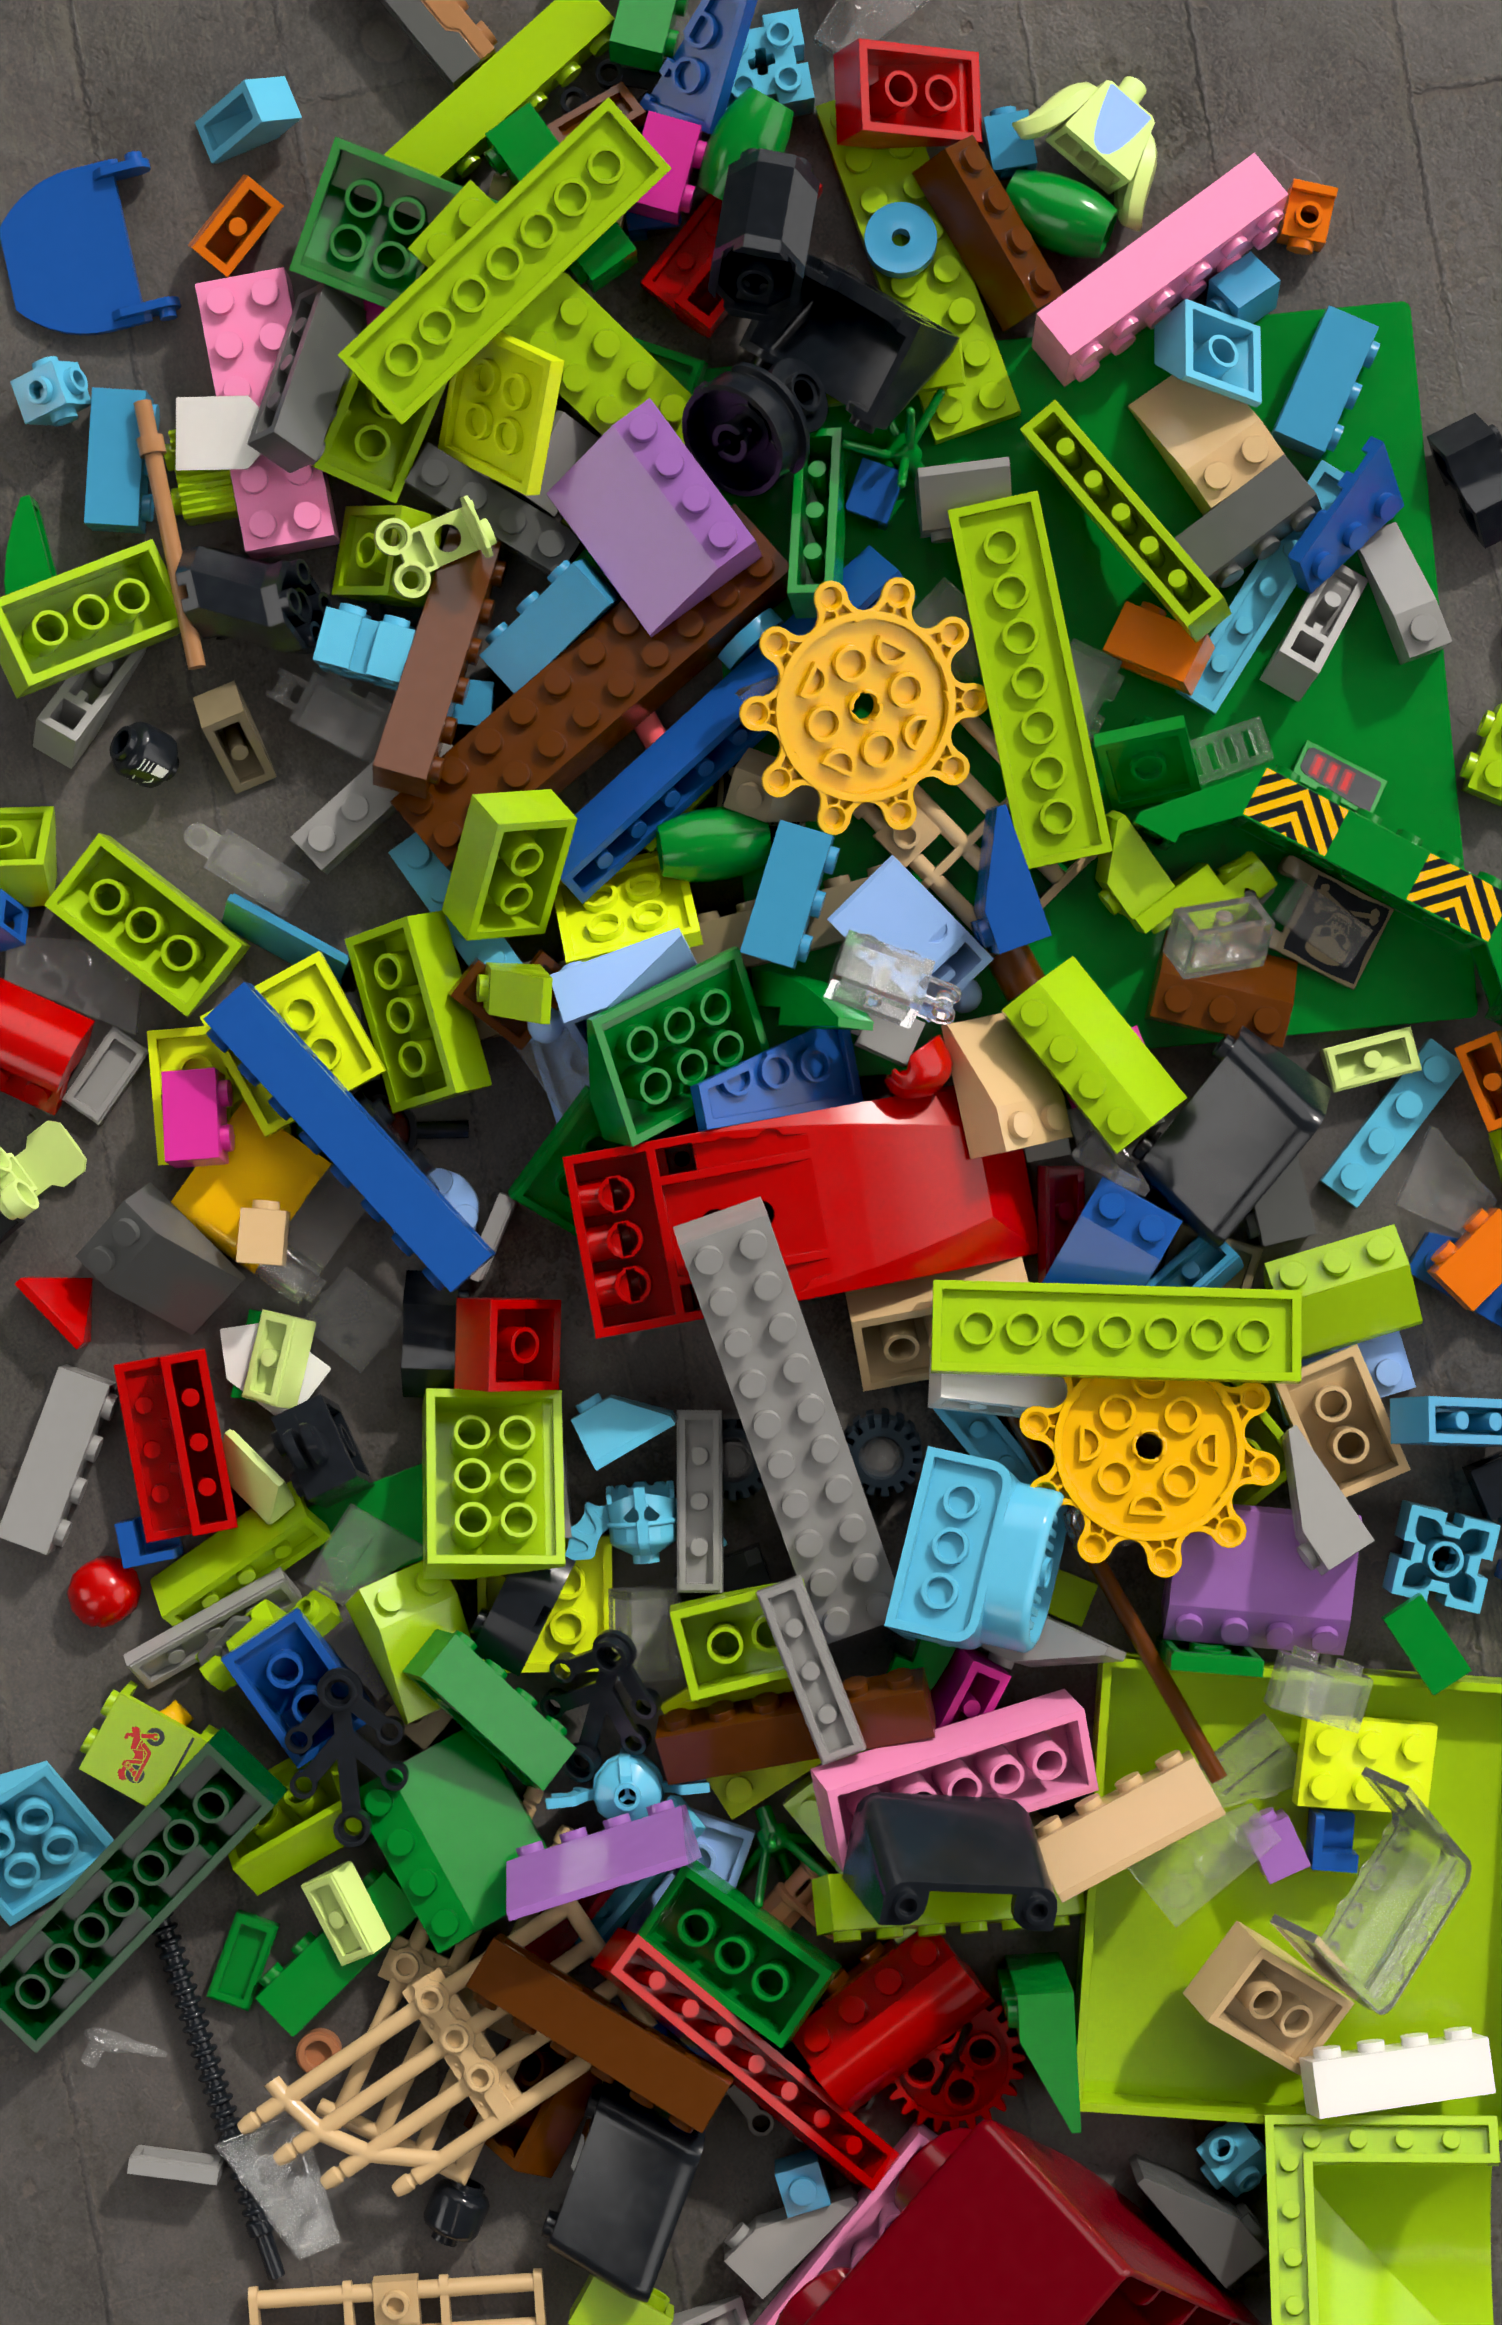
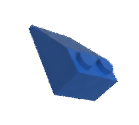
(1005, 894)
(1114, 1240)
(281, 1678)

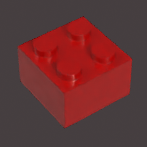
(507, 1344)

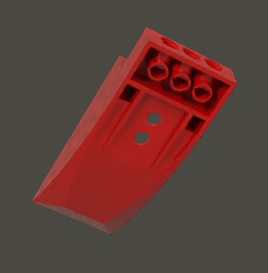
(854, 1194)

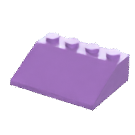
(653, 519)
(1258, 1590)
(599, 1860)

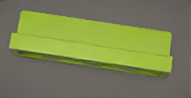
(236, 1559)

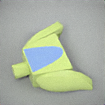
(1104, 137)

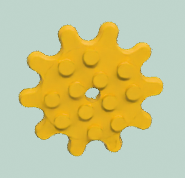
(911, 715)
(1161, 1497)

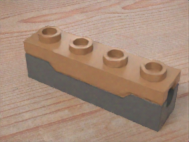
(445, 36)

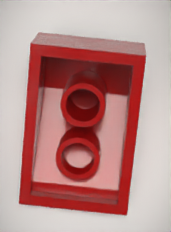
(905, 95)

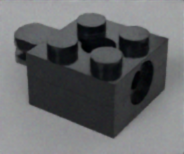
(321, 1452)

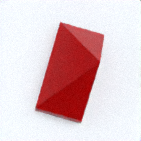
(64, 1303)

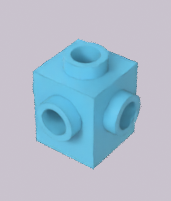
(51, 392)
(1233, 2158)

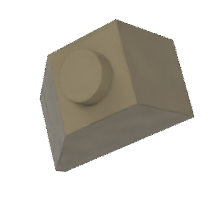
(234, 737)
(749, 798)

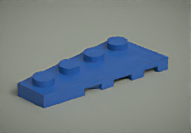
(789, 1079)

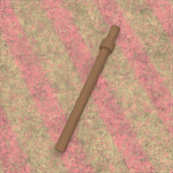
(152, 449)

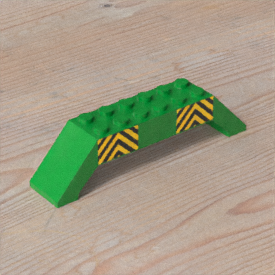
(1353, 851)

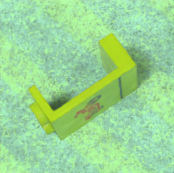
(139, 1747)

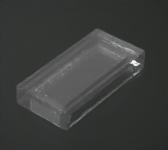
(1321, 923)

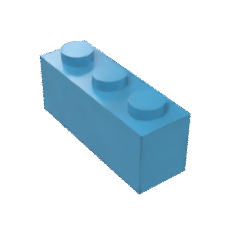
(1326, 383)
(115, 472)
(548, 623)
(789, 895)
(1446, 1421)

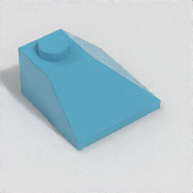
(1211, 351)
(617, 1426)

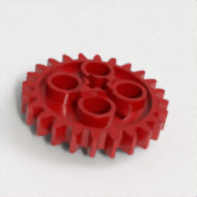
(988, 2075)

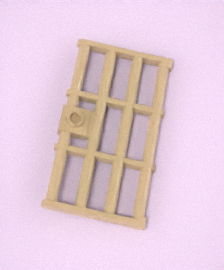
(932, 820)
(399, 2295)

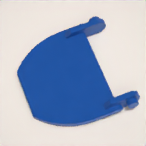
(74, 254)

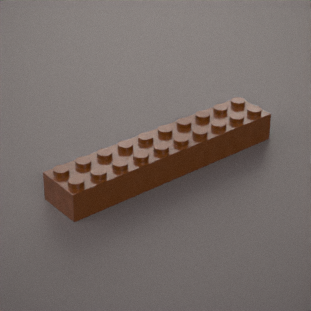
(589, 700)

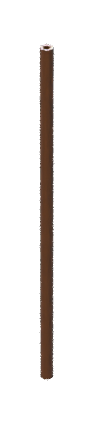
(1136, 1633)

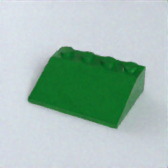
(366, 220)
(667, 1040)
(451, 1835)
(1042, 2010)

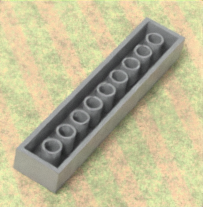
(788, 1416)

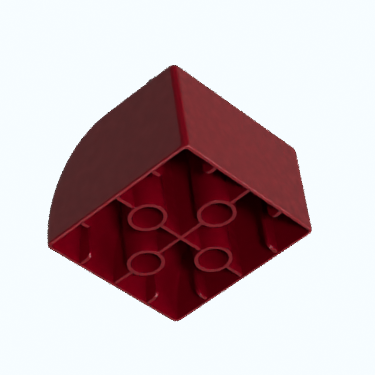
(1014, 2238)

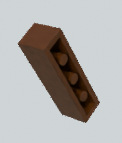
(987, 232)

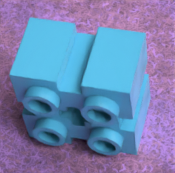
(779, 46)
(363, 647)
(1454, 1580)

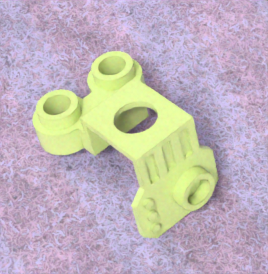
(419, 548)
(48, 1160)

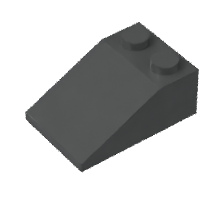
(160, 1261)
(1208, 2219)

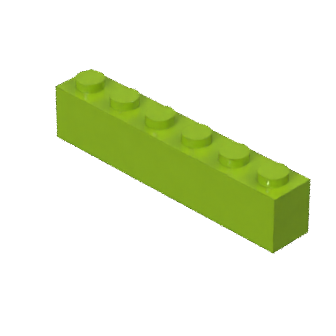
(521, 72)
(1126, 521)
(845, 1917)

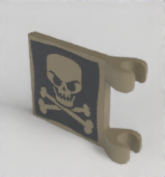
(1362, 907)

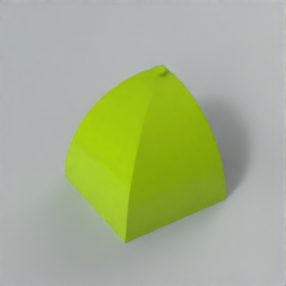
(1380, 2219)

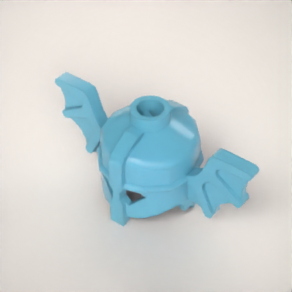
(638, 1521)
(626, 1773)

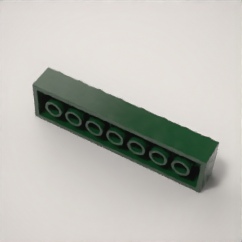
(133, 1887)

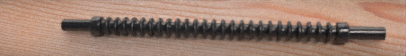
(257, 2225)

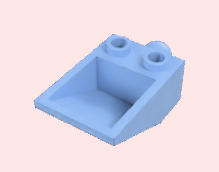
(907, 916)
(605, 981)

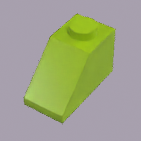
(1129, 873)
(516, 991)

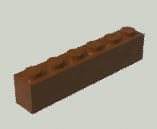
(437, 670)
(773, 1731)
(599, 2033)

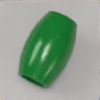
(747, 123)
(1062, 213)
(711, 845)

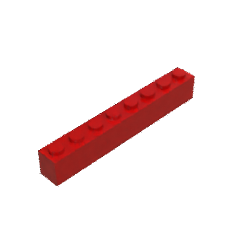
(743, 2054)

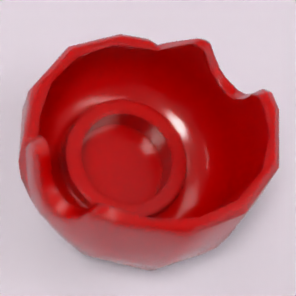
(926, 1071)
(103, 1592)

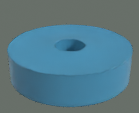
(900, 260)
(748, 639)

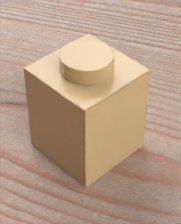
(263, 1234)

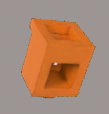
(1310, 198)

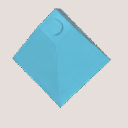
(43, 1839)

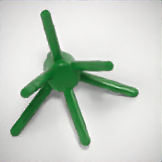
(901, 447)
(774, 1842)

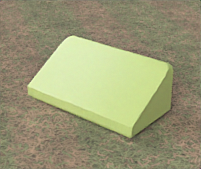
(1371, 1059)
(279, 1359)
(255, 1479)
(346, 1913)

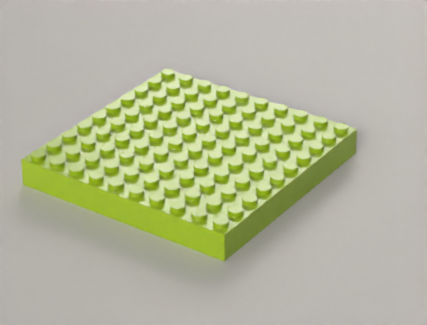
(1136, 2030)

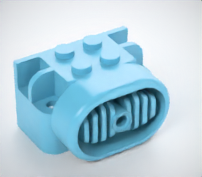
(977, 1556)

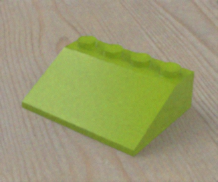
(492, 1483)

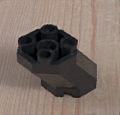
(763, 234)
(252, 599)

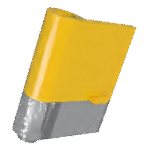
(279, 1171)

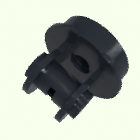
(754, 424)

